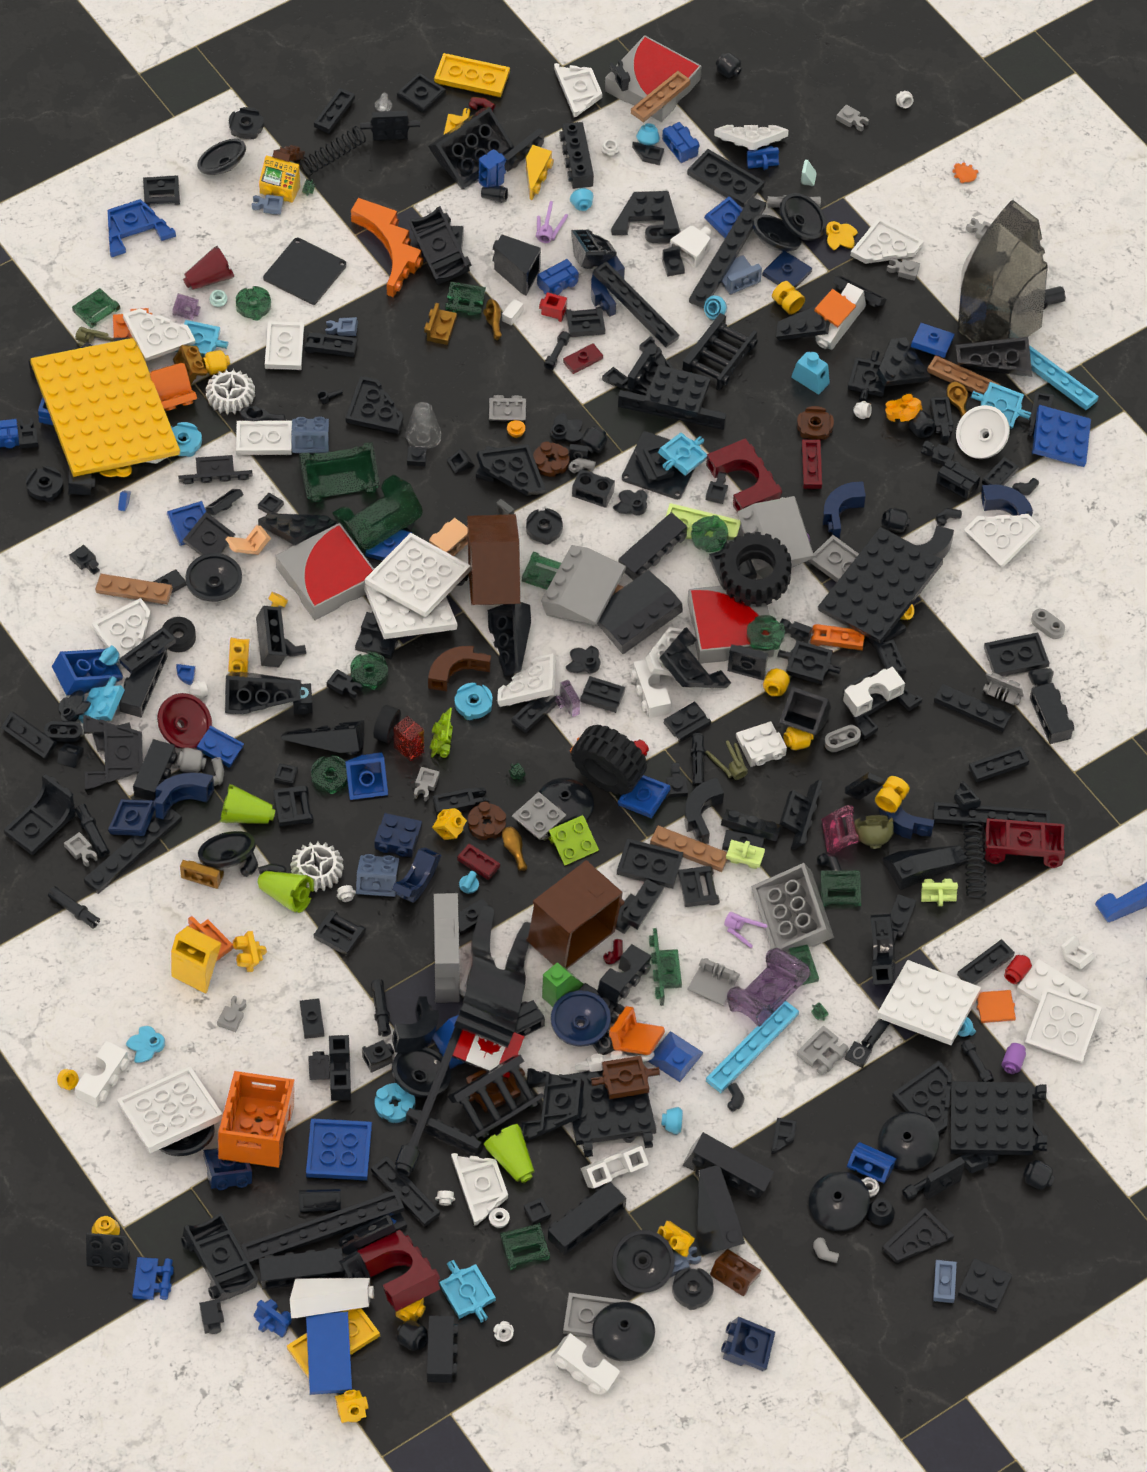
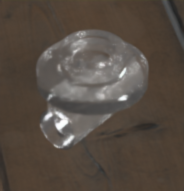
(383, 104)

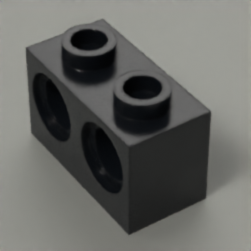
(593, 488)

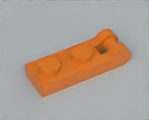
(836, 637)

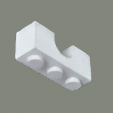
(886, 683)
(654, 701)
(95, 1088)
(614, 1165)
(569, 1357)

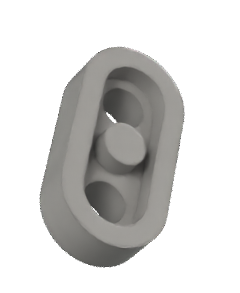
(1047, 622)
(841, 738)

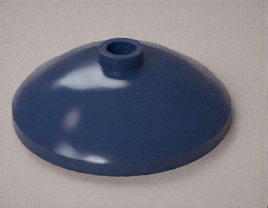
(580, 1008)

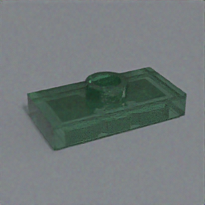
(803, 954)

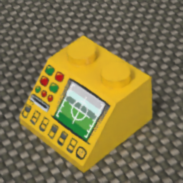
(279, 178)

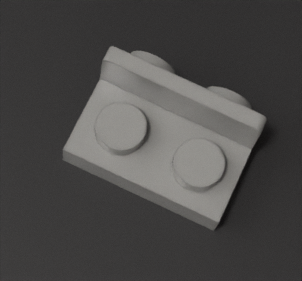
(507, 408)

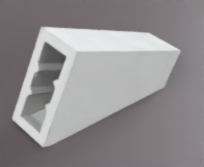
(857, 297)
(329, 1295)

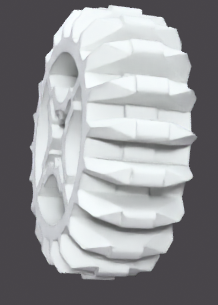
(230, 391)
(325, 859)

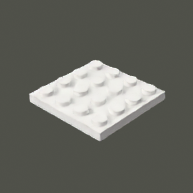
(417, 575)
(399, 621)
(929, 1002)
(170, 1109)

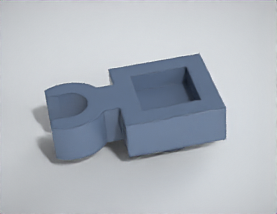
(271, 204)
(344, 327)
(683, 1262)

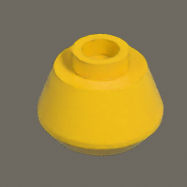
(106, 1225)

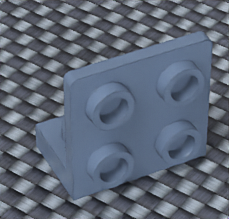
(741, 275)
(310, 435)
(376, 875)

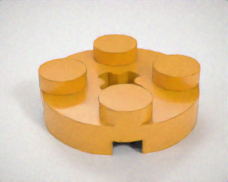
(903, 408)

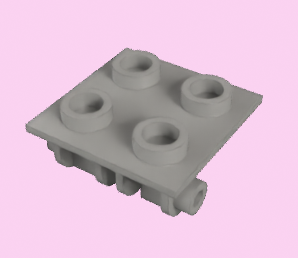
(995, 682)
(539, 816)
(713, 981)

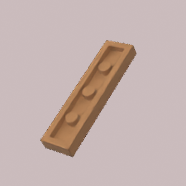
(660, 96)
(954, 373)
(134, 588)
(691, 848)

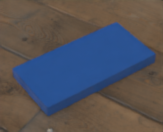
(328, 1353)

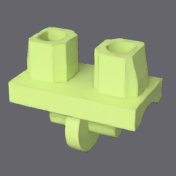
(745, 854)
(939, 891)

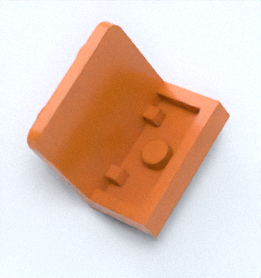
(173, 386)
(210, 930)
(633, 1036)

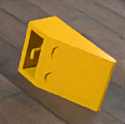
(194, 958)

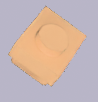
(252, 544)

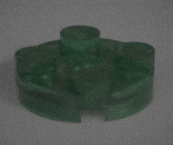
(257, 310)
(707, 524)
(765, 642)
(369, 679)
(329, 783)

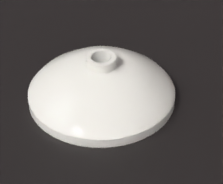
(976, 425)

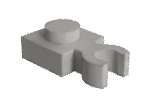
(851, 117)
(978, 228)
(905, 269)
(426, 781)
(80, 847)
(232, 1017)

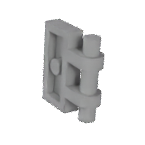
(818, 1045)

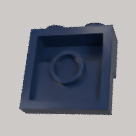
(397, 835)
(225, 1172)
(748, 1344)

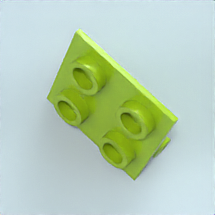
(442, 735)
(573, 840)

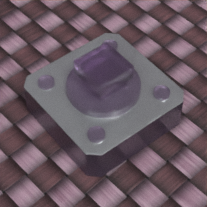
(568, 698)

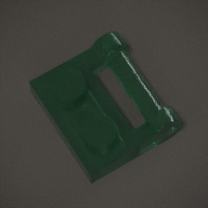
(93, 304)
(538, 575)
(841, 882)
(521, 1240)

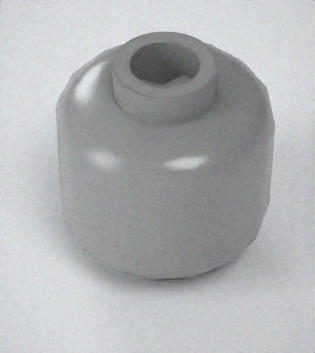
(190, 760)

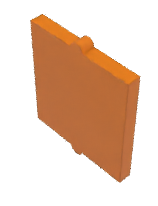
(835, 308)
(996, 1006)

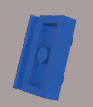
(219, 744)

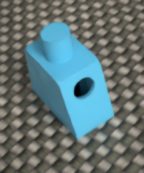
(812, 372)

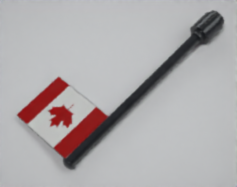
(468, 1049)

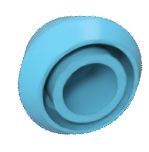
(648, 134)
(582, 199)
(714, 306)
(673, 1120)

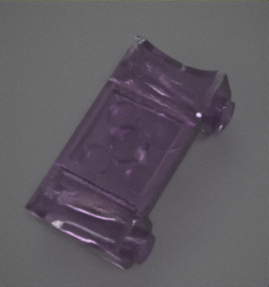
(770, 988)

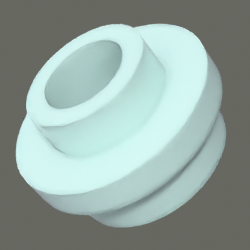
(218, 294)

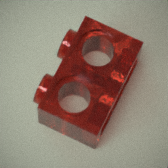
(409, 738)

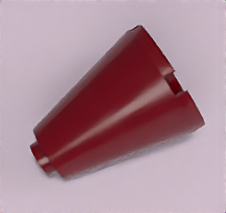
(208, 270)

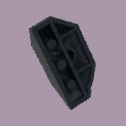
(591, 249)

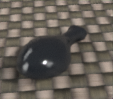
(256, 413)

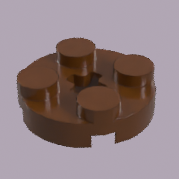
(811, 431)
(555, 451)
(486, 811)

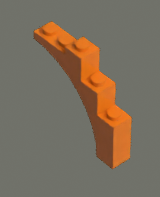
(384, 225)

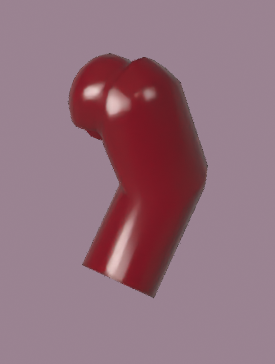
(475, 101)
(615, 955)

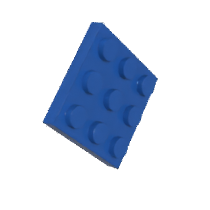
(1061, 436)
(339, 1149)

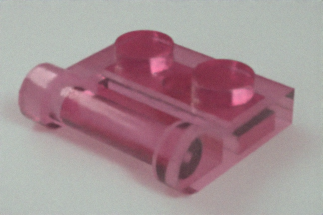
(834, 829)

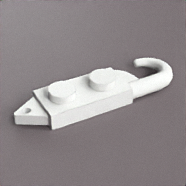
(594, 1062)

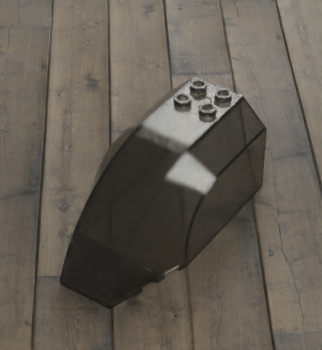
(1004, 279)

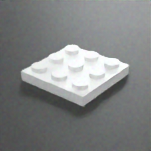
(1063, 1025)

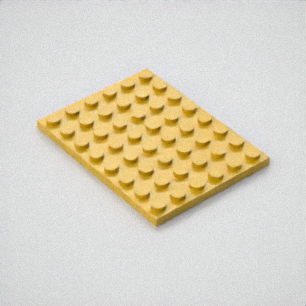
(104, 407)

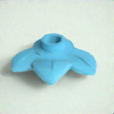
(143, 1044)

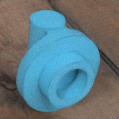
(110, 656)
(469, 883)
(967, 1028)

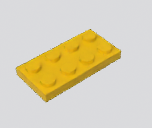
(472, 75)
(360, 1334)

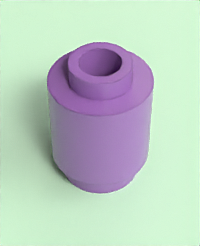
(1014, 1058)

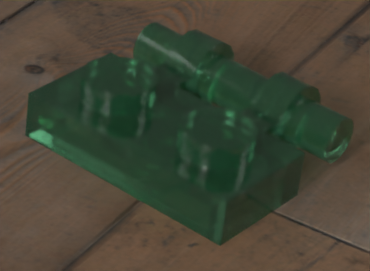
(467, 294)

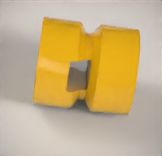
(788, 297)
(892, 794)

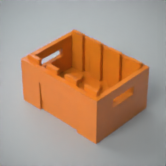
(252, 1102)

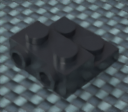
(372, 640)

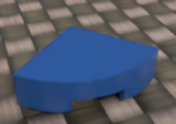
(124, 500)
(186, 673)

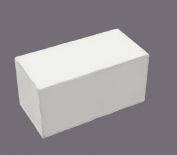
(512, 312)

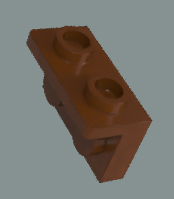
(734, 1272)

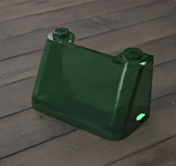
(339, 472)
(384, 517)

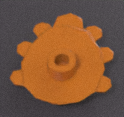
(964, 172)

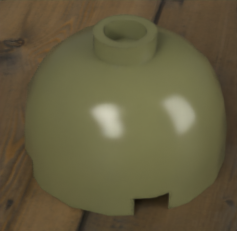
(874, 830)

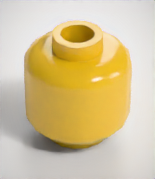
(216, 361)
(776, 682)
(797, 739)

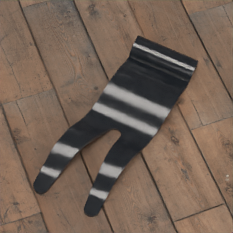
(493, 994)

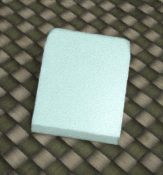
(808, 174)

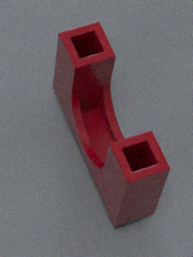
(743, 457)
(399, 1250)

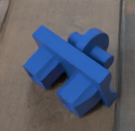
(763, 157)
(270, 1319)

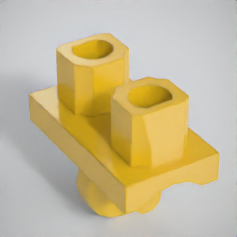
(238, 655)
(251, 953)
(677, 1238)

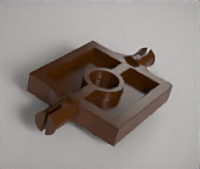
(625, 1077)
(493, 1090)

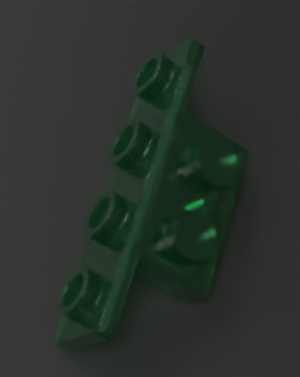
(667, 968)

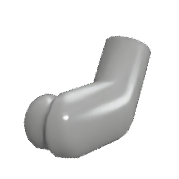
(581, 463)
(219, 771)
(823, 1252)

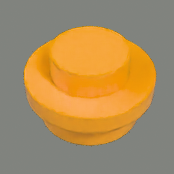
(516, 428)

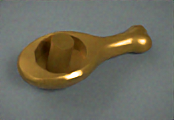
(493, 316)
(958, 396)
(513, 842)

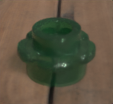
(308, 187)
(517, 771)
(819, 1011)

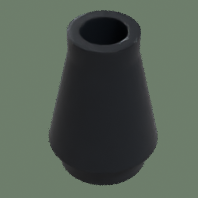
(495, 193)

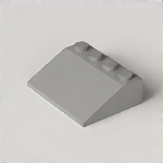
(782, 521)
(582, 586)
(792, 909)

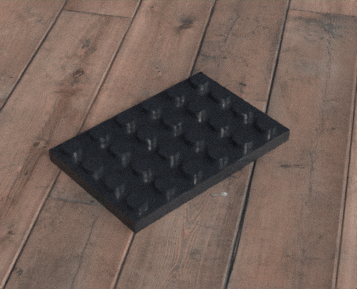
(880, 585)

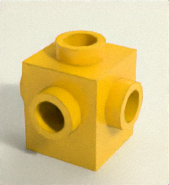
(449, 823)
(412, 1311)
(351, 1406)

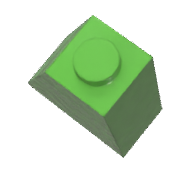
(558, 982)

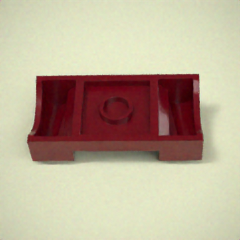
(1024, 839)

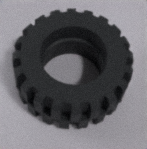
(755, 547)
(609, 759)

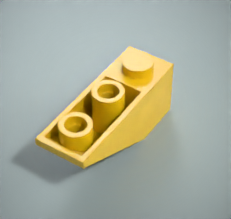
(537, 165)

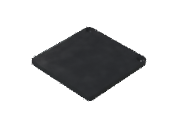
(305, 271)
(666, 487)

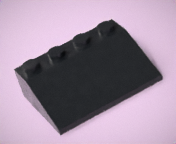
(467, 142)
(638, 611)

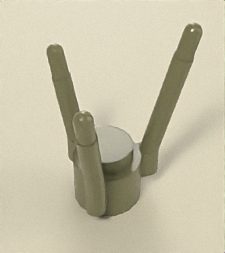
(87, 335)
(737, 767)

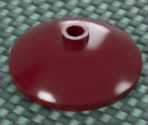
(192, 716)

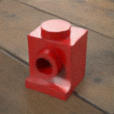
(553, 306)

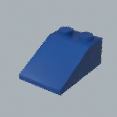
(83, 670)

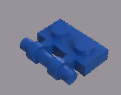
(146, 1276)

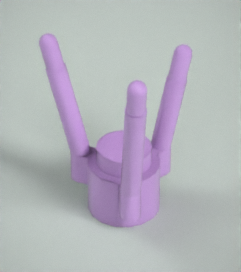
(545, 233)
(736, 922)

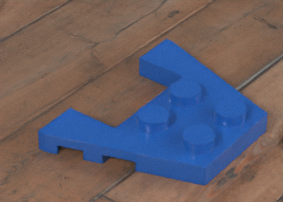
(133, 219)

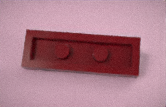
(811, 464)

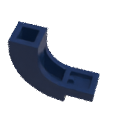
(599, 292)
(842, 498)
(1006, 499)
(182, 787)
(906, 824)
(419, 875)

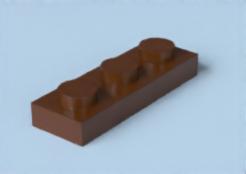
(289, 153)

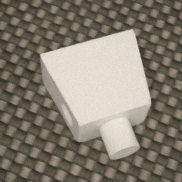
(693, 244)

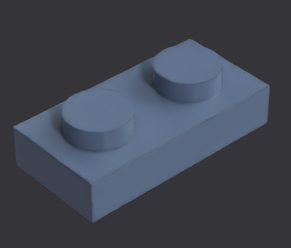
(944, 1281)

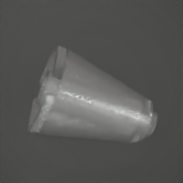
(423, 427)

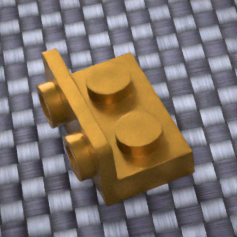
(440, 325)
(193, 361)
(201, 873)

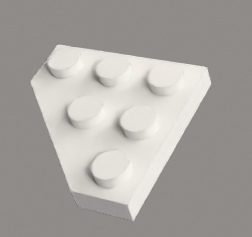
(751, 135)
(885, 242)
(156, 334)
(1003, 534)
(124, 627)
(654, 663)
(531, 683)

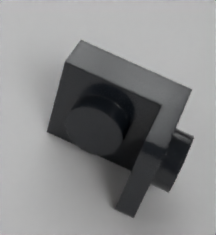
(672, 261)
(319, 1066)

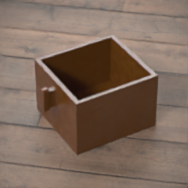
(493, 559)
(574, 915)

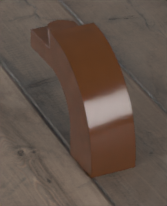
(453, 661)

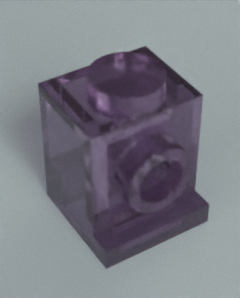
(184, 301)

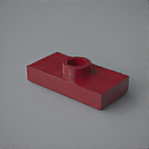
(583, 358)
(478, 861)

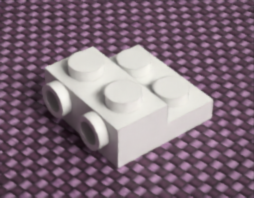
(761, 744)

